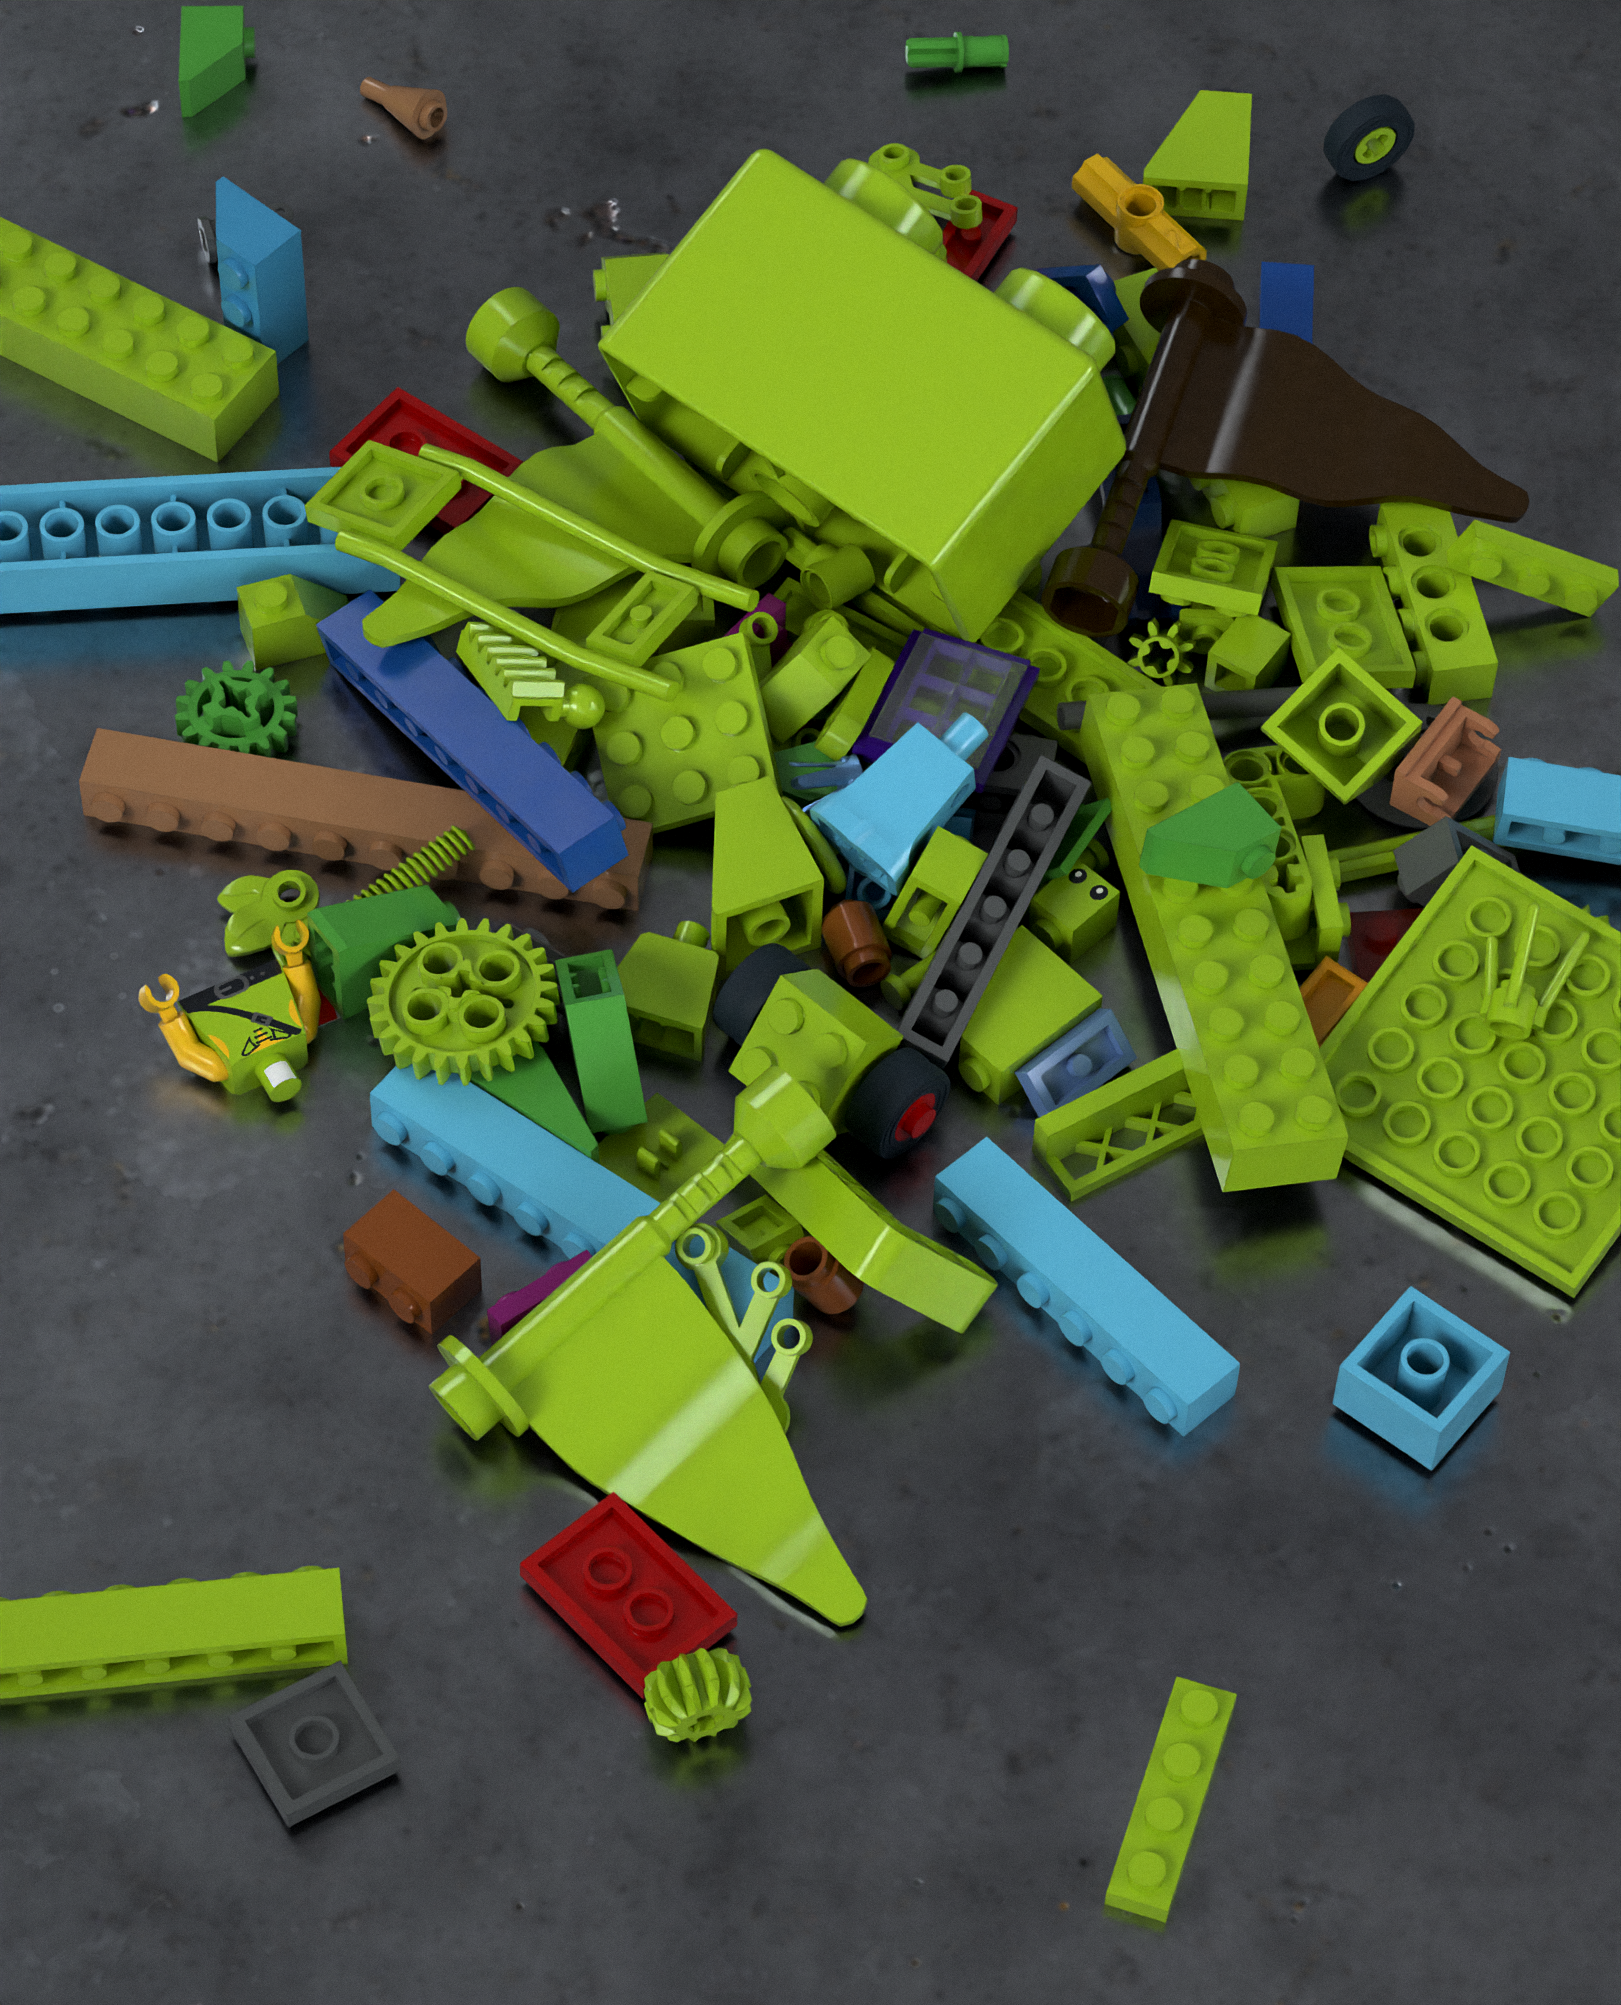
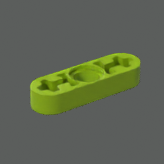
(854, 706)

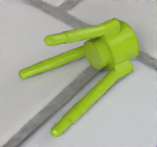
(1513, 1008)

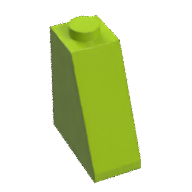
(1206, 158)
(1020, 1014)

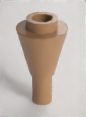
(418, 109)

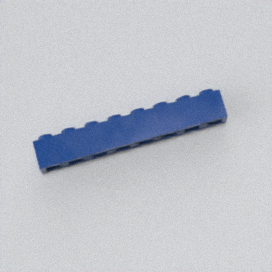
(478, 748)

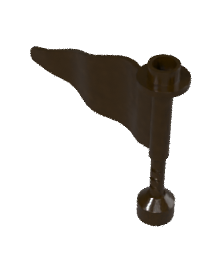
(1259, 413)

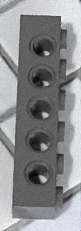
(991, 911)

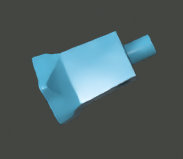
(900, 800)

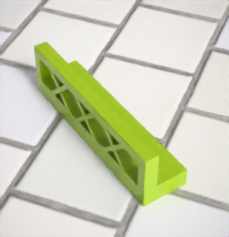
(1103, 1112)

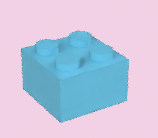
(1420, 1377)

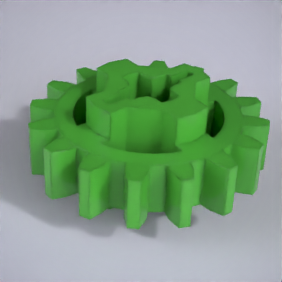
(237, 711)

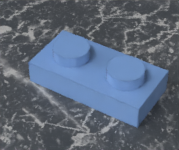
(1076, 1062)

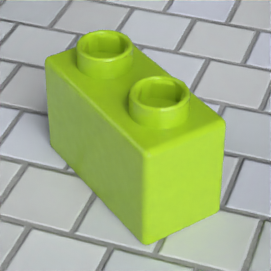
(872, 385)

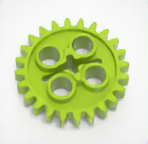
(463, 1001)

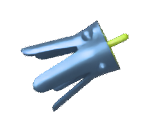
(841, 775)

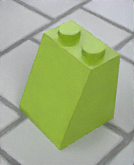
(762, 877)

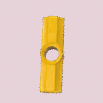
(1135, 214)

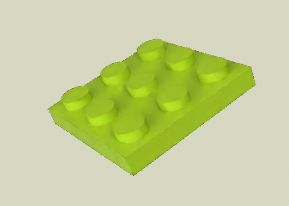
(674, 757)

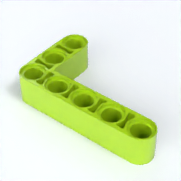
(877, 1244)

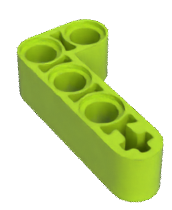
(1285, 794)

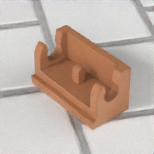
(1445, 764)

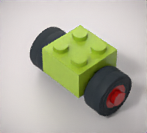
(832, 1048)

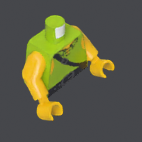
(247, 1027)

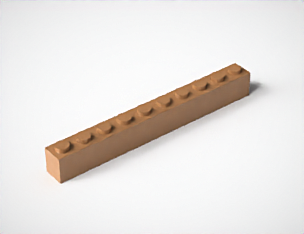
(328, 815)

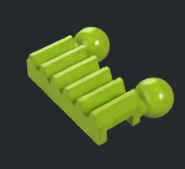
(522, 675)

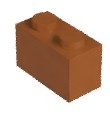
(411, 1262)

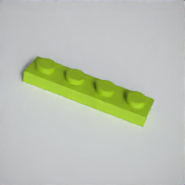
(1170, 1799)

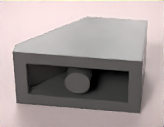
(1434, 853)

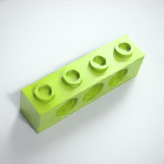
(1434, 603)

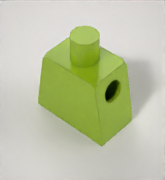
(672, 990)

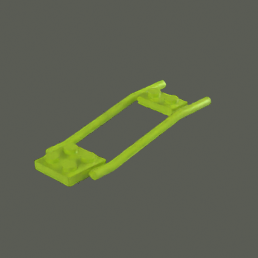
(390, 496)

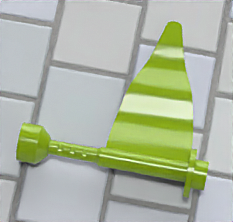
(613, 478)
(650, 1392)

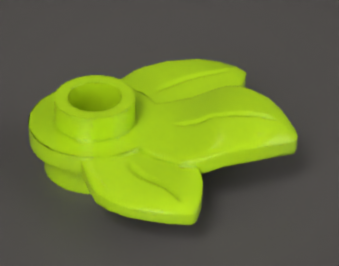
(259, 910)

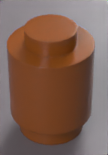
(857, 942)
(821, 1277)

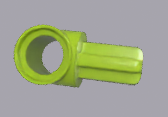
(828, 572)

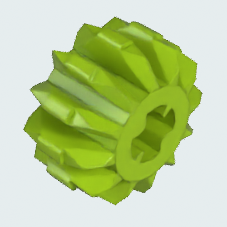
(697, 1694)

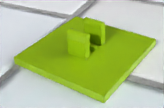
(661, 1152)

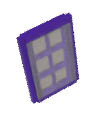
(940, 680)

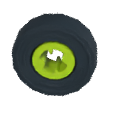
(1369, 137)

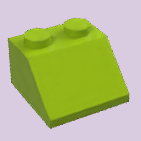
(1344, 727)

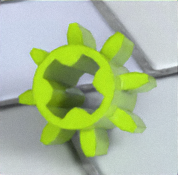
(1168, 639)

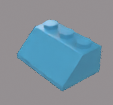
(260, 271)

